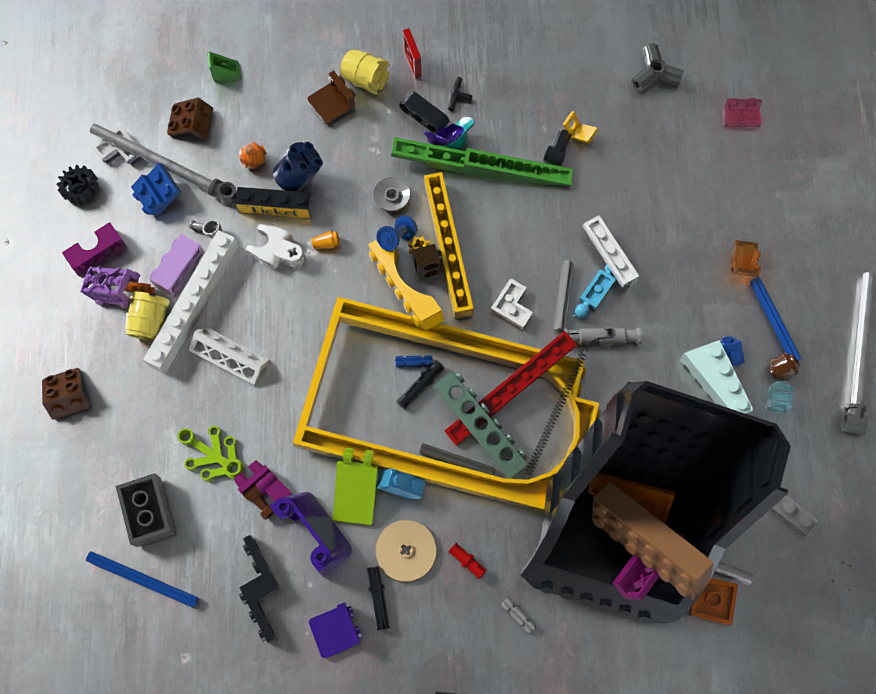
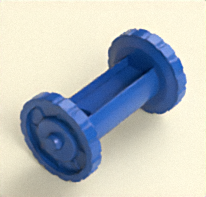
(389, 237)

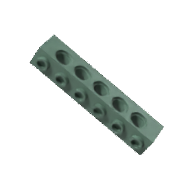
(509, 466)

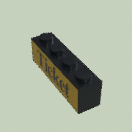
(274, 202)

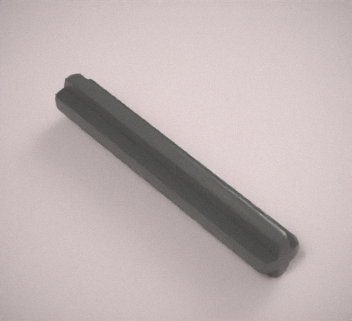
(455, 459)

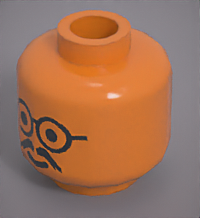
(252, 155)

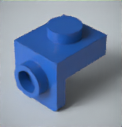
(733, 350)

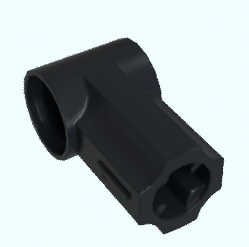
(556, 152)

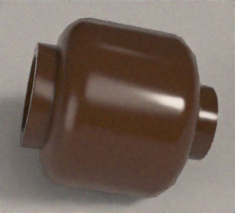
(784, 366)

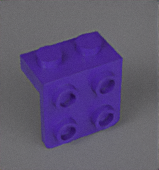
(335, 630)

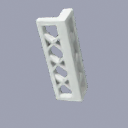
(611, 251)
(230, 348)

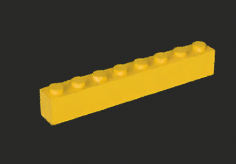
(449, 246)

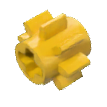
(417, 242)

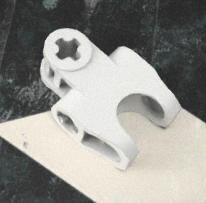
(277, 250)

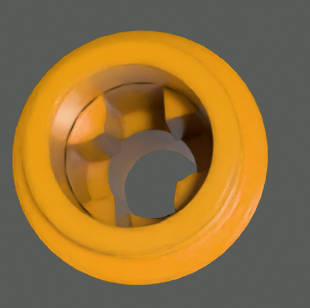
(327, 240)

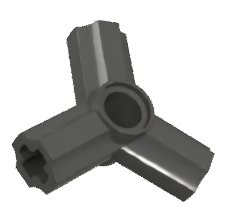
(649, 75)

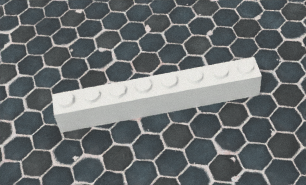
(191, 302)

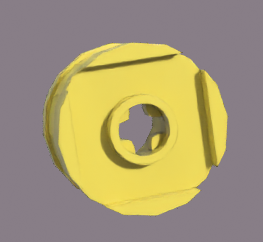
(364, 70)
(145, 315)

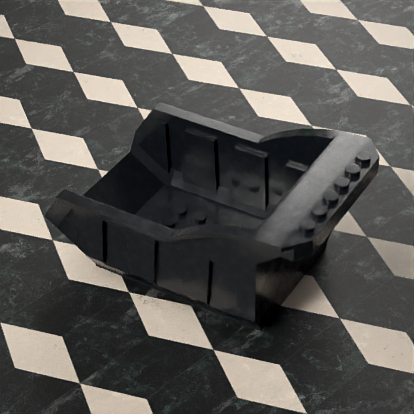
(713, 459)

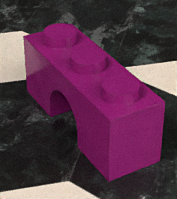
(108, 244)

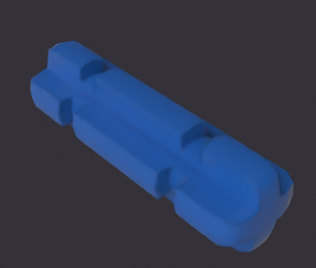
(413, 361)

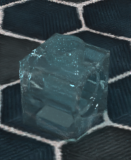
(780, 397)

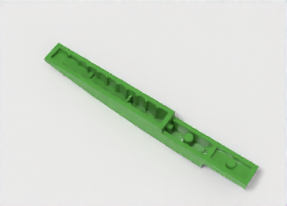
(481, 163)

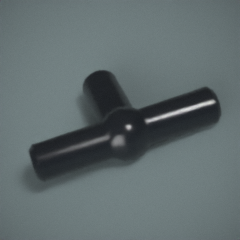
(455, 93)

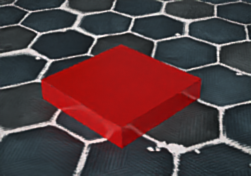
(412, 53)

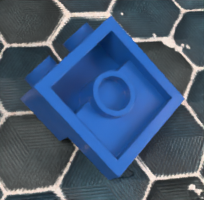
(155, 190)

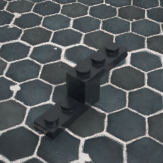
(259, 590)

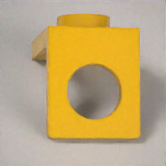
(579, 131)

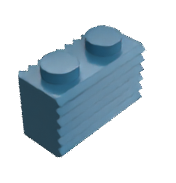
(400, 483)

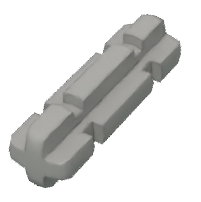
(519, 616)

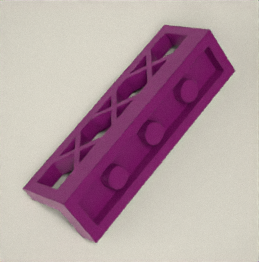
(635, 576)

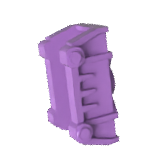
(103, 293)

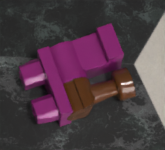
(258, 485)

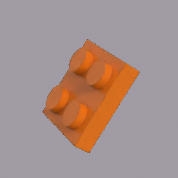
(716, 602)

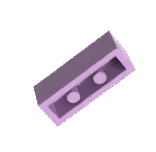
(176, 264)

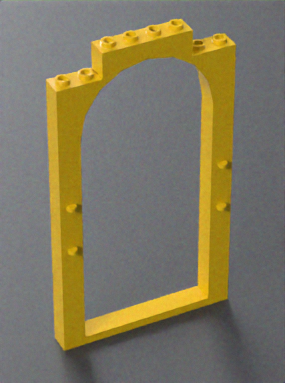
(517, 492)

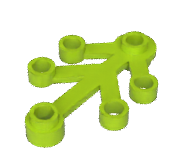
(213, 455)

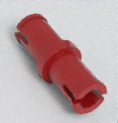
(467, 560)

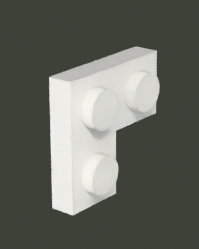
(106, 149)
(508, 307)

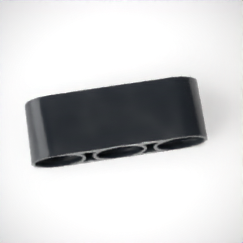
(424, 112)

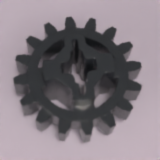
(77, 183)

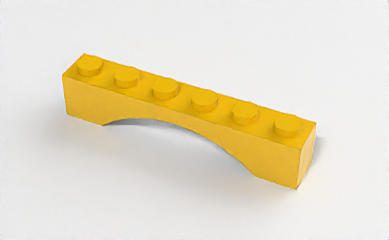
(423, 307)

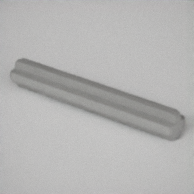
(564, 295)

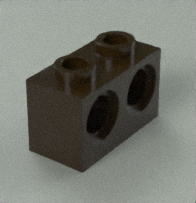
(427, 261)

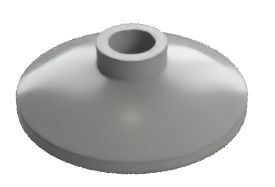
(388, 187)

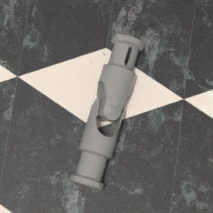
(594, 336)

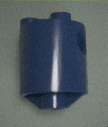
(297, 166)

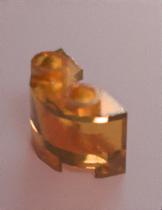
(745, 259)

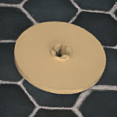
(406, 534)

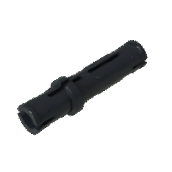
(423, 381)
(376, 588)

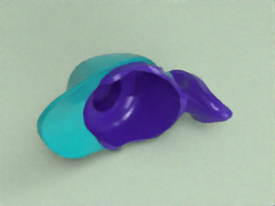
(453, 136)

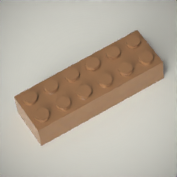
(651, 541)

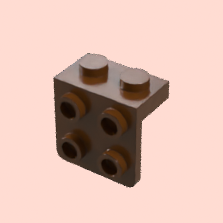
(332, 99)
(191, 117)
(64, 394)

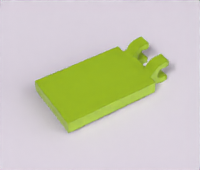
(355, 489)

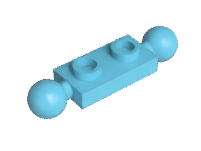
(595, 292)

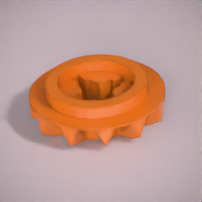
(139, 287)

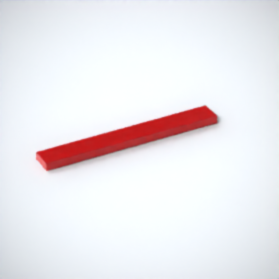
(516, 383)

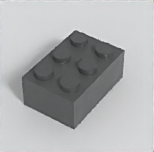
(145, 510)

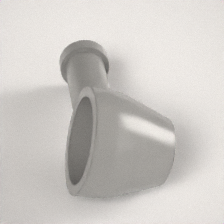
(209, 228)

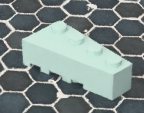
(716, 375)

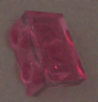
(742, 112)

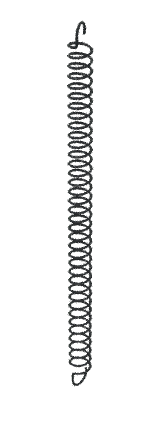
(552, 426)

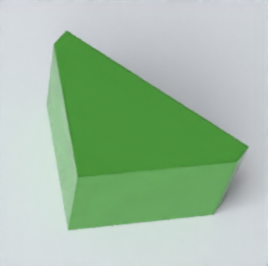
(222, 67)

